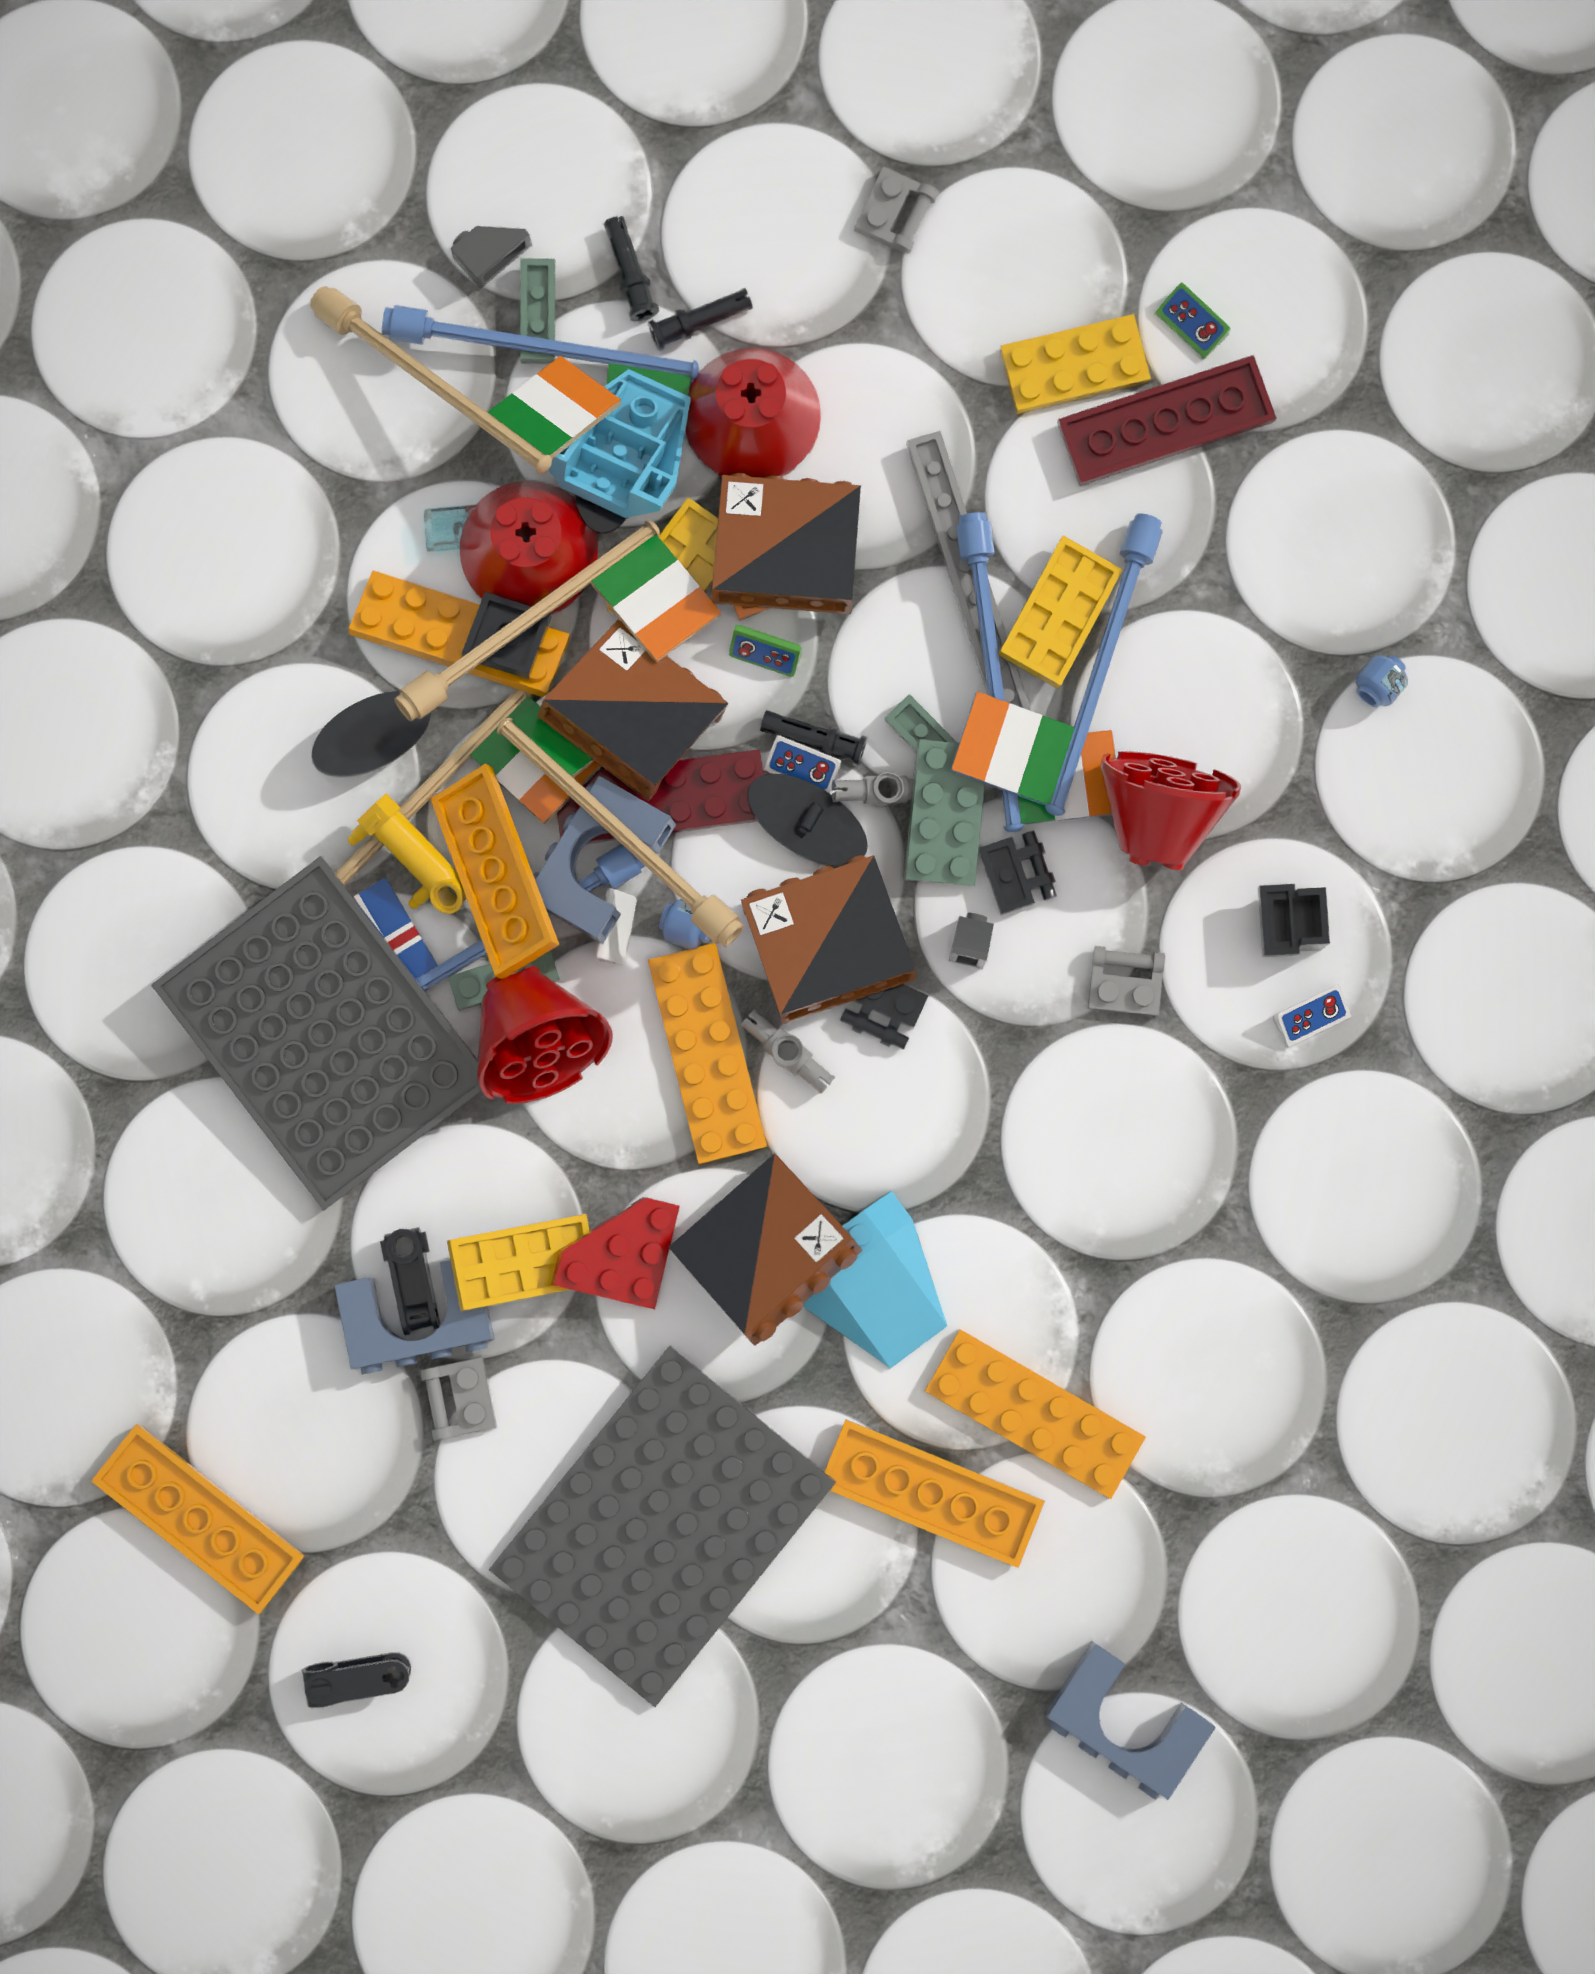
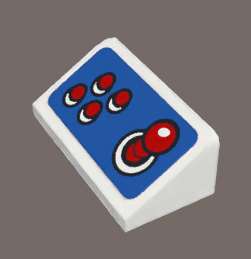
(802, 762)
(1312, 1015)

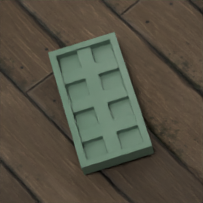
(943, 818)

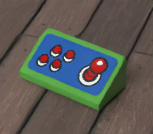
(1193, 320)
(765, 650)

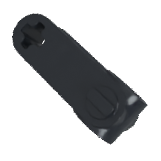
(411, 1280)
(354, 1679)

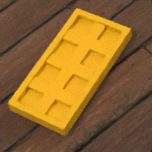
(1075, 364)
(692, 540)
(1060, 612)
(511, 1261)

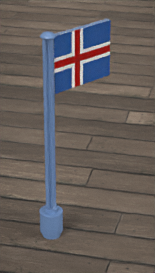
(397, 928)

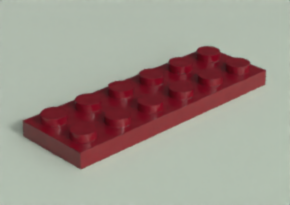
(1166, 420)
(694, 792)

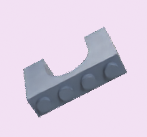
(558, 878)
(372, 1343)
(1156, 1765)

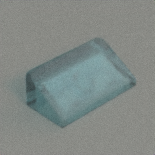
(446, 526)

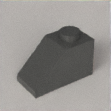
(488, 251)
(971, 940)

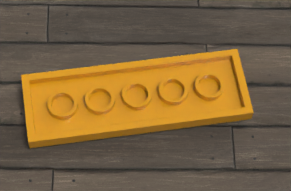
(437, 628)
(494, 871)
(707, 1053)
(1035, 1414)
(933, 1493)
(198, 1518)

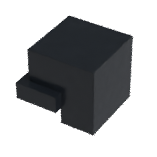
(1292, 919)

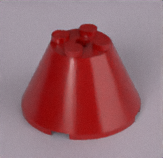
(752, 414)
(505, 565)
(1164, 805)
(536, 1038)

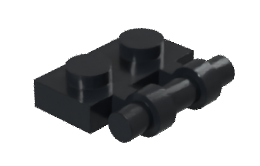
(1007, 875)
(898, 1003)

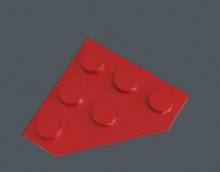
(622, 1255)

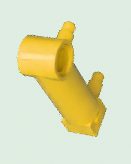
(414, 853)

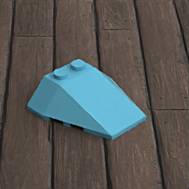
(632, 453)
(888, 1292)

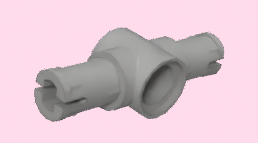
(867, 789)
(801, 1064)

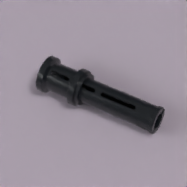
(633, 283)
(684, 323)
(829, 741)

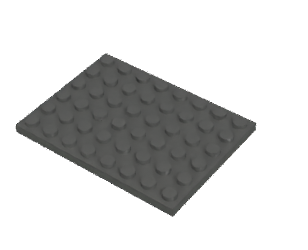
(321, 1032)
(662, 1526)

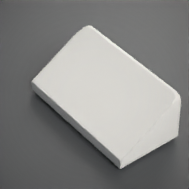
(616, 945)

